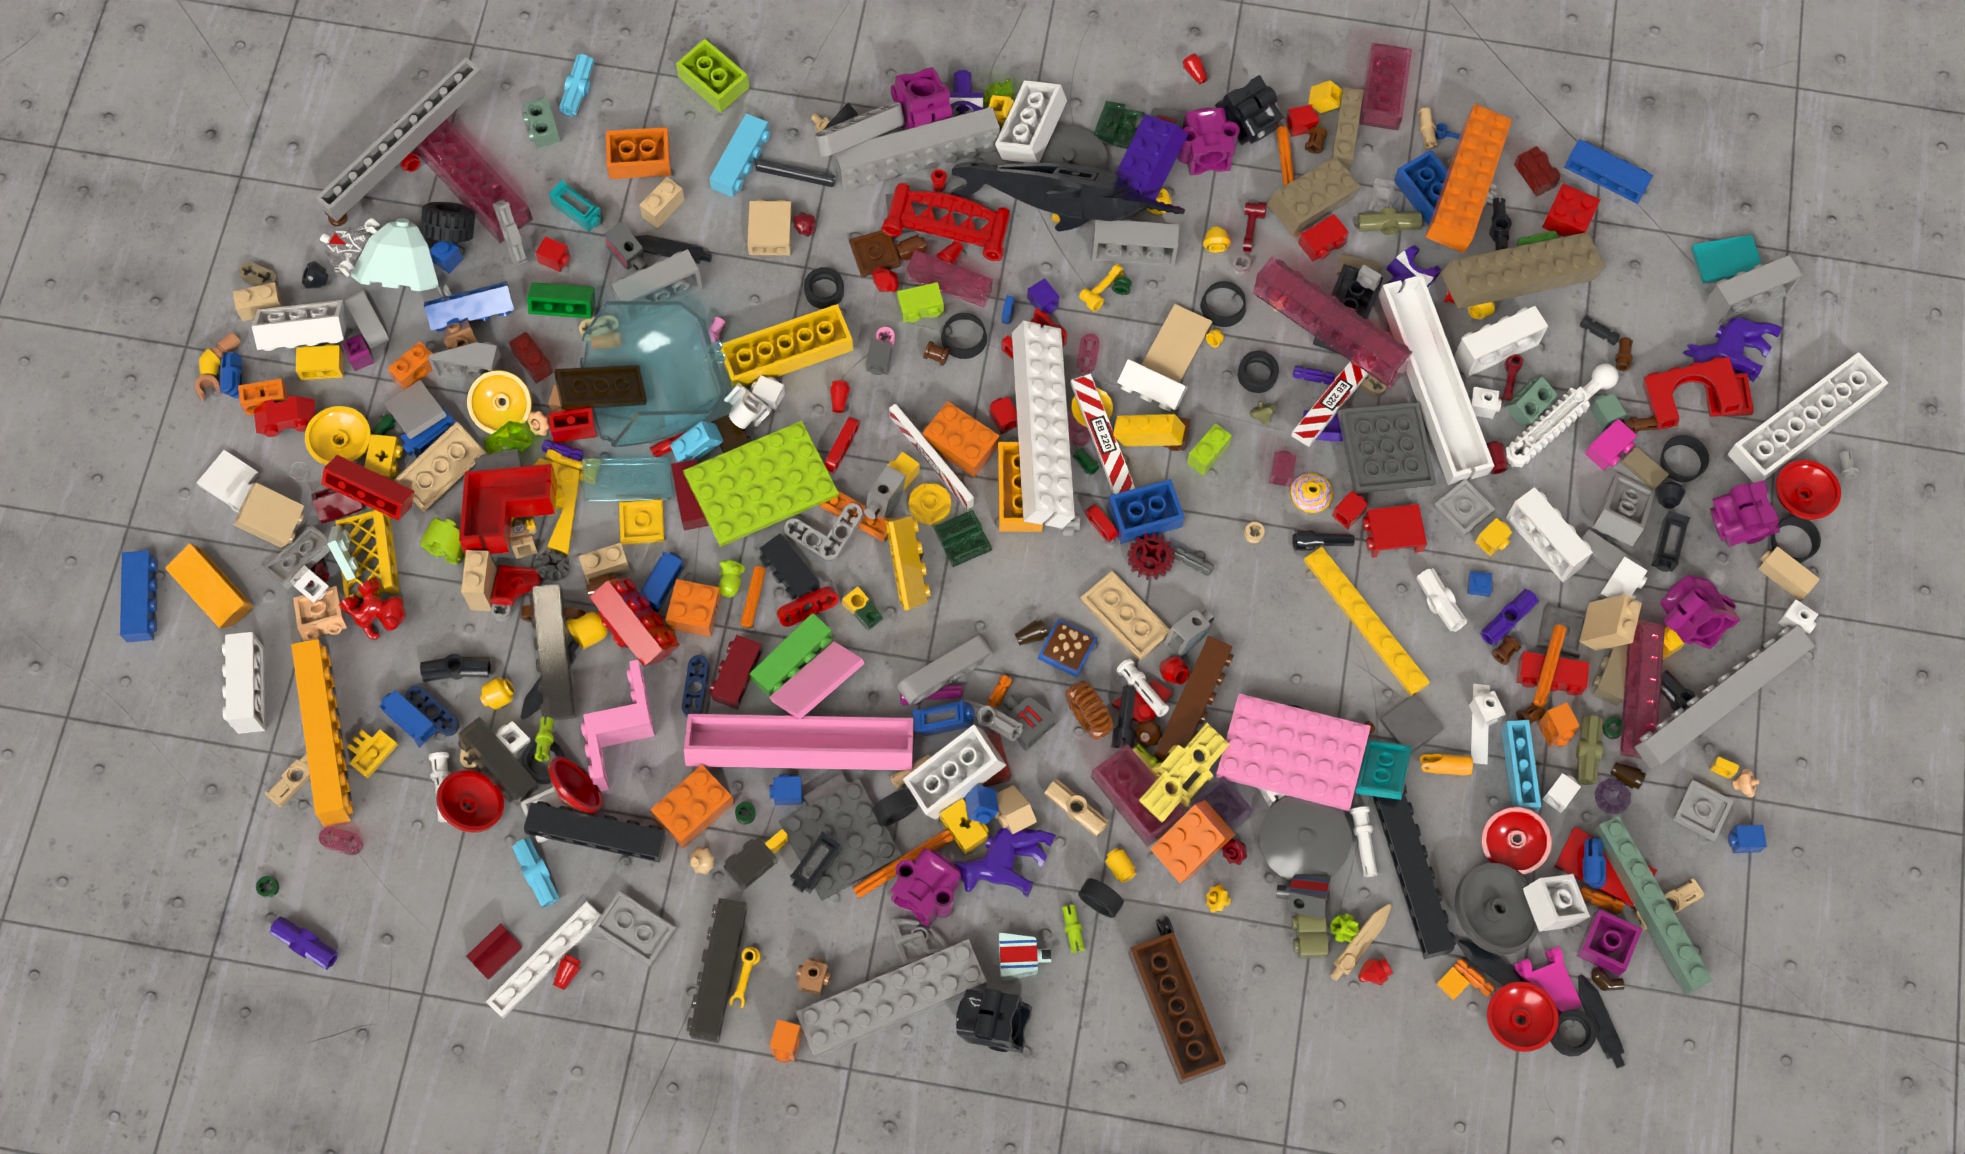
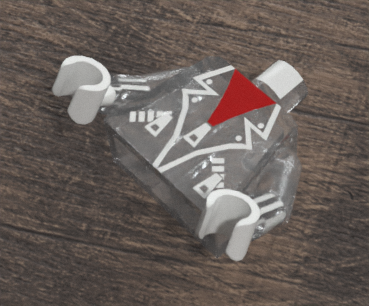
(347, 245)

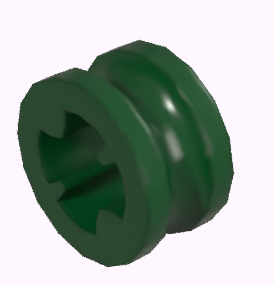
(1122, 285)
(1607, 732)
(742, 819)
(265, 880)

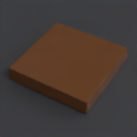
(874, 251)

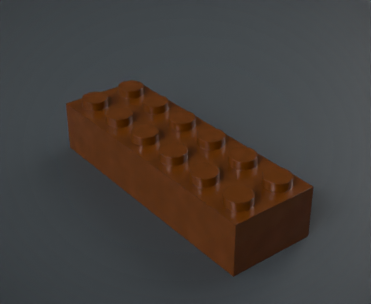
(1176, 1008)

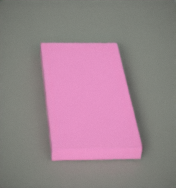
(817, 680)

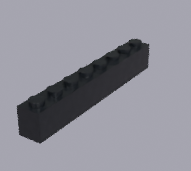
(1415, 876)

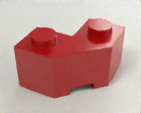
(274, 417)

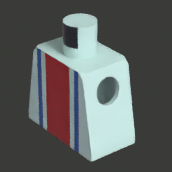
(1020, 956)

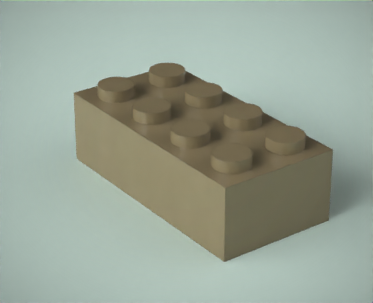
(1313, 195)

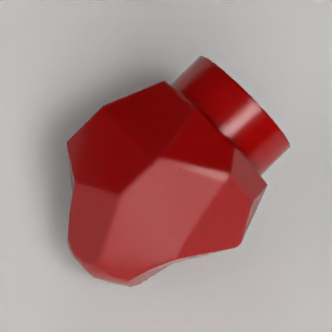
(885, 280)
(1174, 670)
(1375, 971)

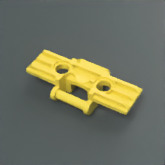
(1179, 768)

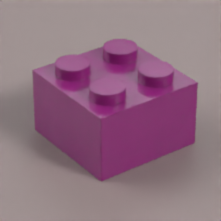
(1609, 942)

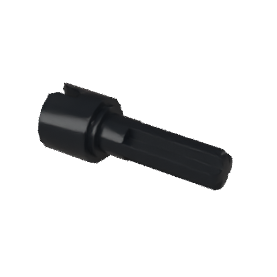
(1307, 540)
(1124, 730)

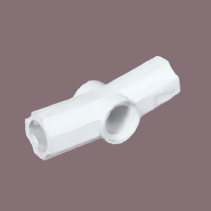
(1441, 600)

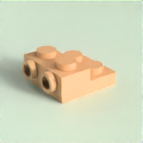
(319, 617)

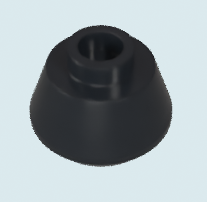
(314, 276)
(1670, 494)

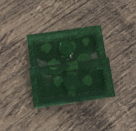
(1117, 124)
(962, 538)

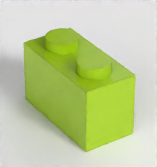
(920, 302)
(1209, 449)

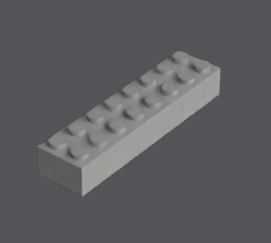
(917, 149)
(891, 999)

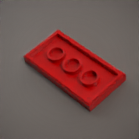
(1571, 863)

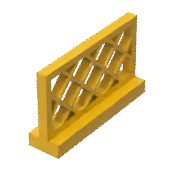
(386, 552)

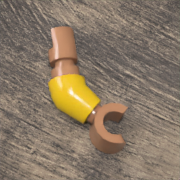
(210, 361)

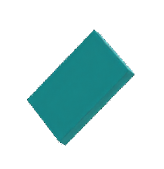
(1725, 258)
(1384, 769)

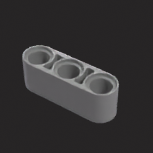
(366, 319)

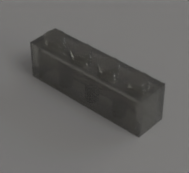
(498, 762)

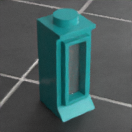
(575, 206)

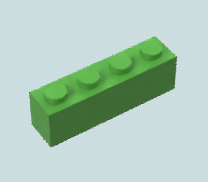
(792, 655)

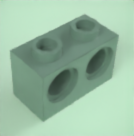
(542, 122)
(1529, 397)

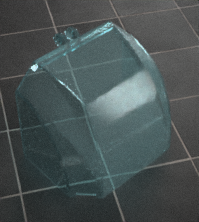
(674, 362)

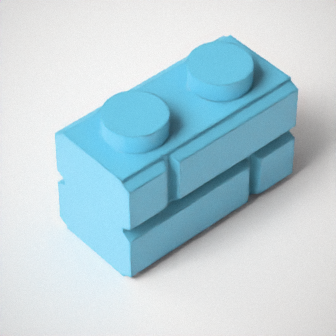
(696, 442)

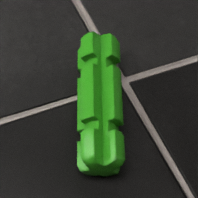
(1537, 238)

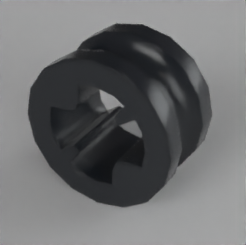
(1164, 926)

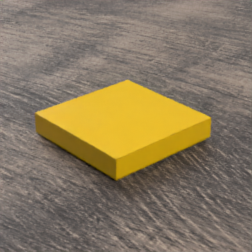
(641, 521)

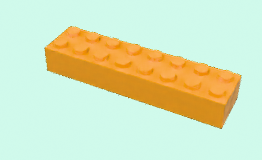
(322, 733)

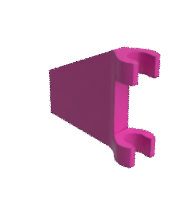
(1552, 979)

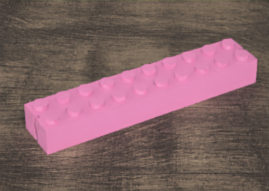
(797, 743)

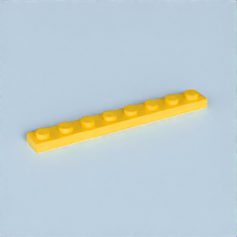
(1366, 621)

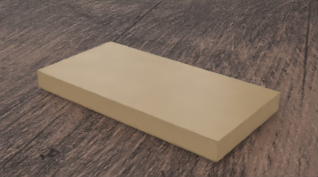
(1177, 343)
(440, 466)
(1125, 615)

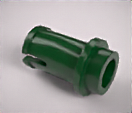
(383, 425)
(1090, 466)

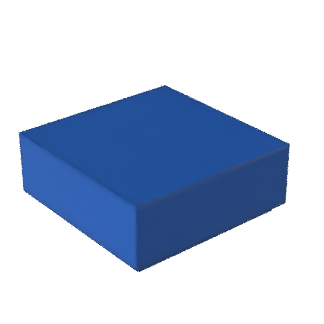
(1008, 309)

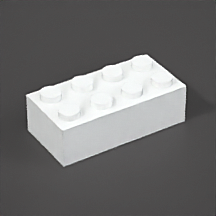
(1031, 122)
(299, 325)
(1499, 341)
(1549, 534)
(244, 682)
(954, 771)

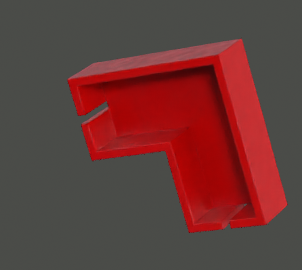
(498, 496)

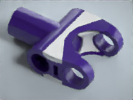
(963, 99)
(1404, 268)

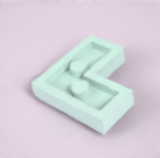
(339, 546)

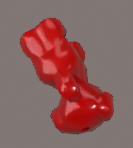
(390, 612)

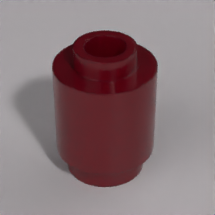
(1498, 457)

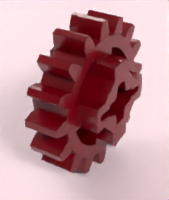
(1150, 547)

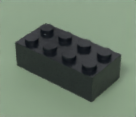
(1352, 295)

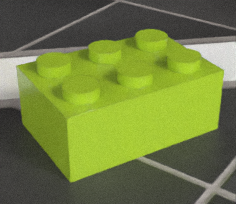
(712, 75)

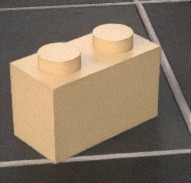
(662, 202)
(254, 298)
(604, 561)
(1014, 810)

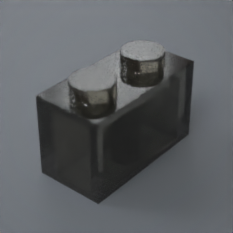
(749, 863)

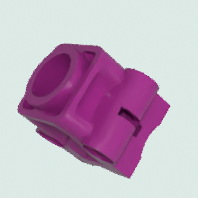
(922, 98)
(1209, 141)
(1744, 514)
(1698, 611)
(930, 881)

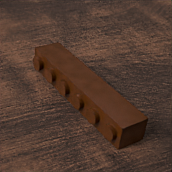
(1196, 696)

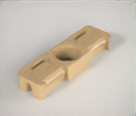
(286, 787)
(1681, 897)

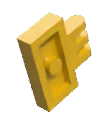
(371, 752)

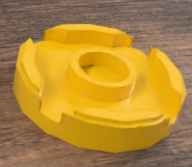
(929, 503)

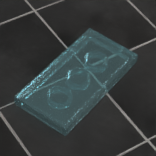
(626, 479)

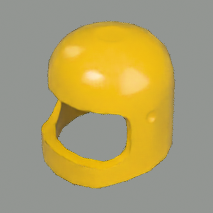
(587, 629)

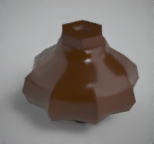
(1148, 733)

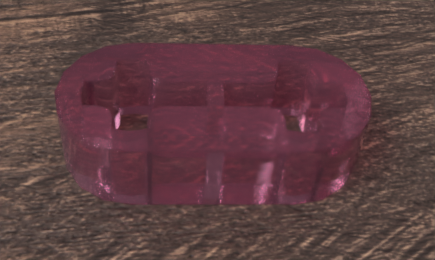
(1083, 353)
(1074, 428)
(342, 836)

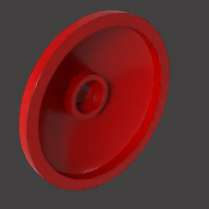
(1813, 481)
(574, 785)
(474, 792)
(1520, 855)
(1531, 1004)

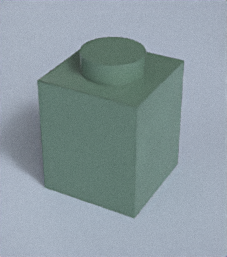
(1607, 410)

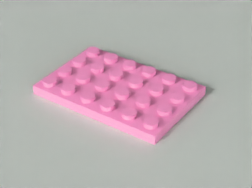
(1294, 752)

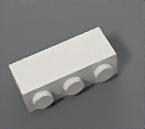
(1152, 385)

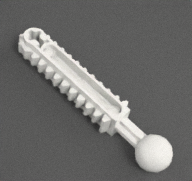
(1555, 421)

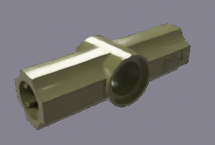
(1389, 221)
(1589, 750)

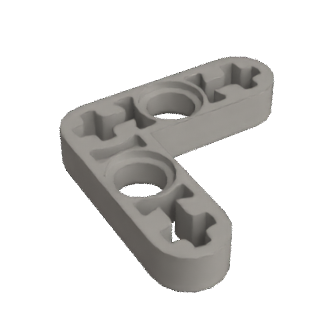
(823, 541)

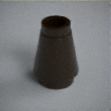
(1032, 633)
(1629, 775)

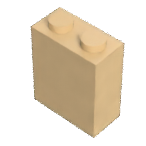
(769, 227)
(269, 515)
(478, 580)
(1610, 622)

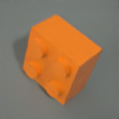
(693, 608)

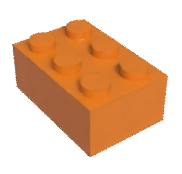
(638, 153)
(961, 439)
(692, 806)
(1192, 841)

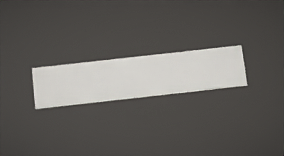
(1479, 738)

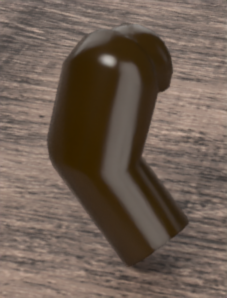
(1603, 981)

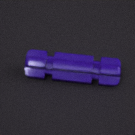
(1313, 375)
(565, 450)

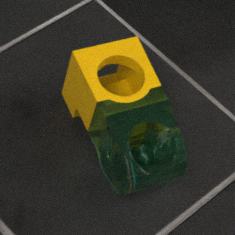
(862, 608)

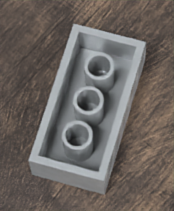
(1135, 242)
(662, 281)
(1753, 288)

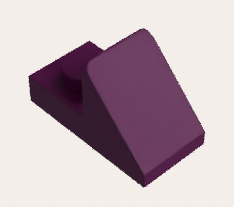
(357, 352)

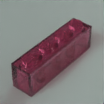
(950, 278)

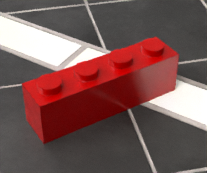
(367, 487)

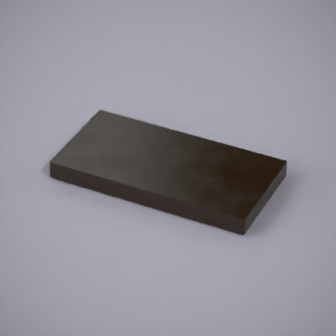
(600, 387)

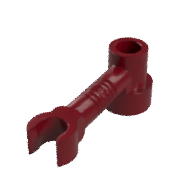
(1253, 211)
(1512, 370)

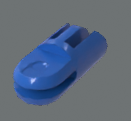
(230, 374)
(1594, 863)

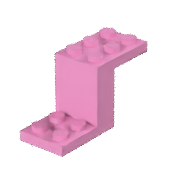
(617, 726)

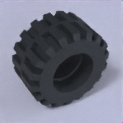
(447, 222)

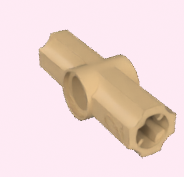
(1087, 817)

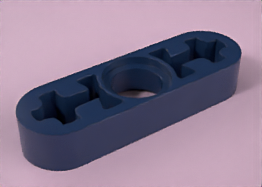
(432, 702)
(699, 703)

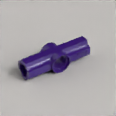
(1501, 625)
(303, 943)

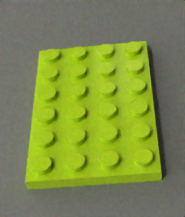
(760, 483)

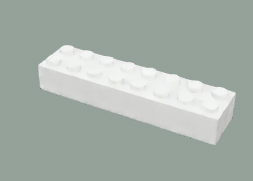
(1807, 418)

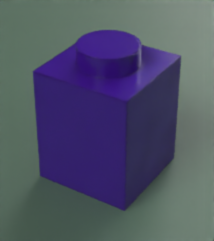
(1043, 297)

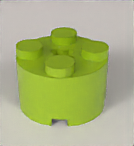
(443, 540)

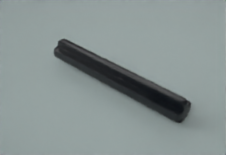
(795, 173)

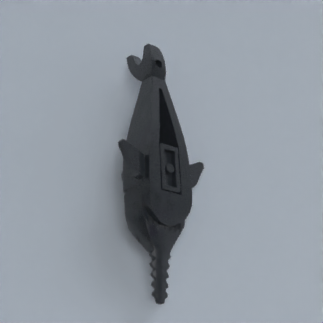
(1067, 190)

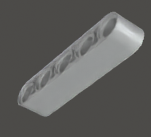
(859, 129)
(945, 670)

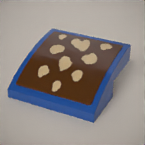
(1067, 648)

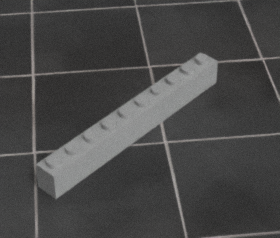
(400, 139)
(1724, 696)

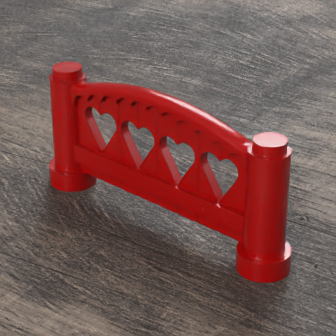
(902, 215)

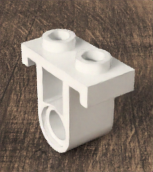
(746, 407)

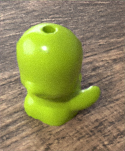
(730, 580)

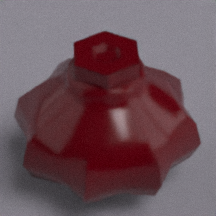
(805, 224)
(320, 571)
(1234, 851)

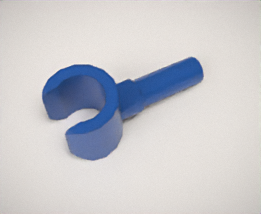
(1445, 133)

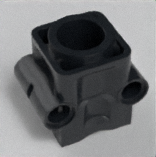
(1252, 110)
(993, 1019)

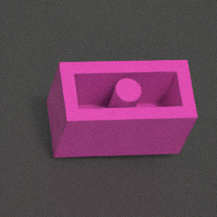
(1611, 444)

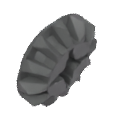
(549, 572)

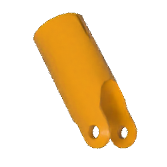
(1447, 764)

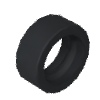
(819, 274)
(1259, 357)
(526, 761)
(895, 807)
(1101, 898)
(1588, 1025)

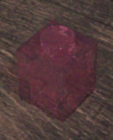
(1282, 468)

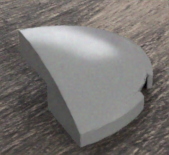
(914, 941)

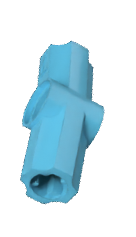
(577, 85)
(535, 872)

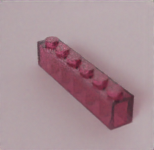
(1642, 685)

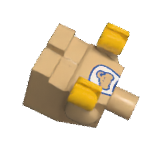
(522, 539)

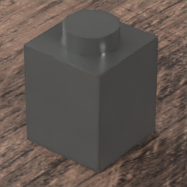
(879, 357)

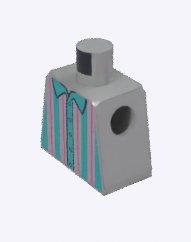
(880, 501)
(1188, 632)

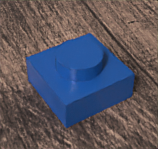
(1480, 583)

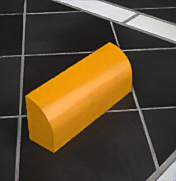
(209, 586)

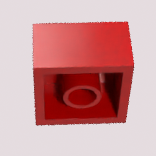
(1571, 211)

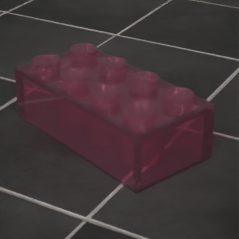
(1385, 86)
(1124, 781)

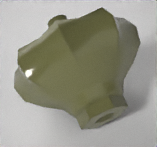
(1263, 412)

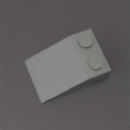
(466, 362)
(1624, 510)

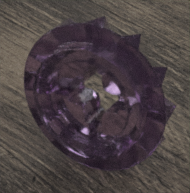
(1612, 806)

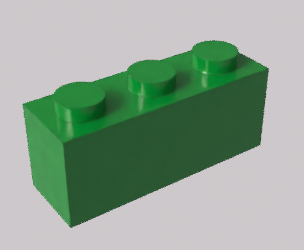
(561, 300)

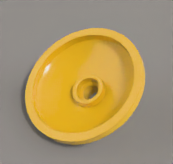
(485, 397)
(335, 425)

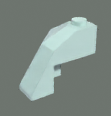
(396, 258)

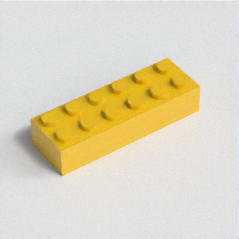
(787, 346)

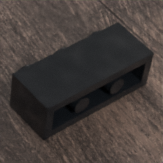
(788, 568)

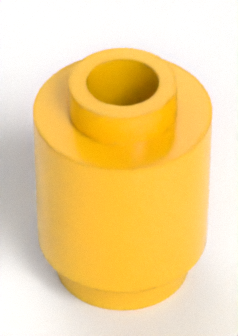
(1120, 865)

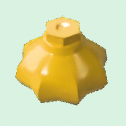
(1217, 898)

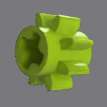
(1344, 927)

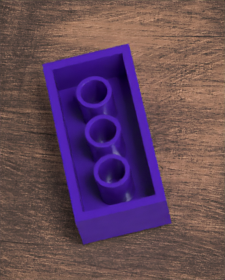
(1151, 155)

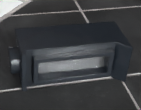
(1670, 541)
(815, 863)

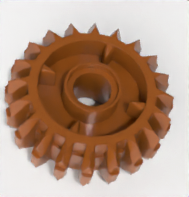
(1089, 710)

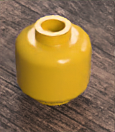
(497, 693)

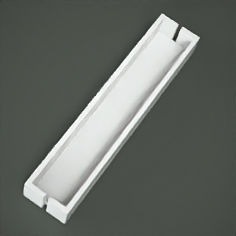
(1436, 380)
(1042, 425)

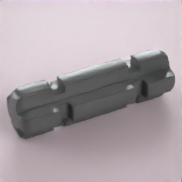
(1193, 561)

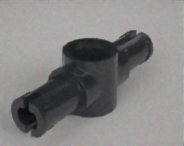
(1500, 219)

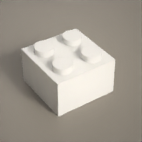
(1556, 902)

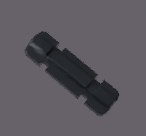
(1599, 330)

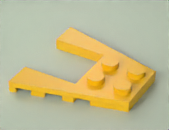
(566, 496)

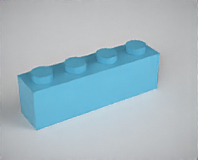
(739, 155)
(1521, 765)

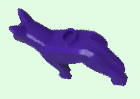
(1731, 343)
(999, 859)

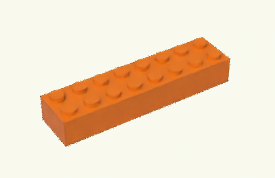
(1468, 178)

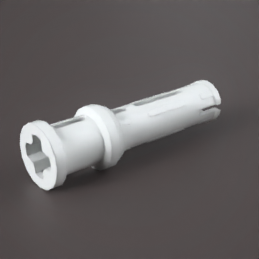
(1138, 680)
(439, 772)
(1363, 832)

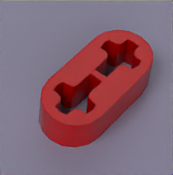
(1101, 523)

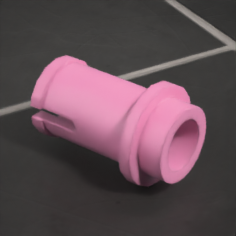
(716, 329)

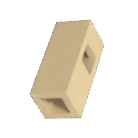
(1788, 573)

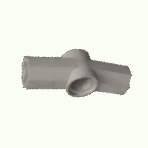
(1000, 722)

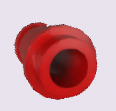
(938, 178)

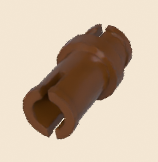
(1624, 355)
(1640, 424)

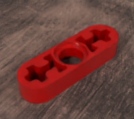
(842, 444)
(823, 605)

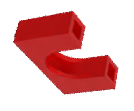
(1714, 374)

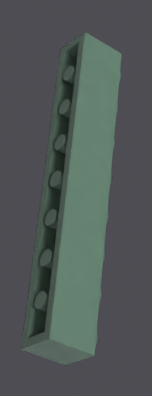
(1652, 906)

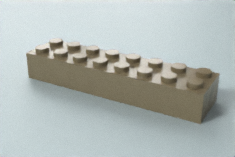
(1522, 270)

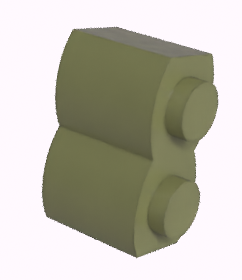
(1311, 936)

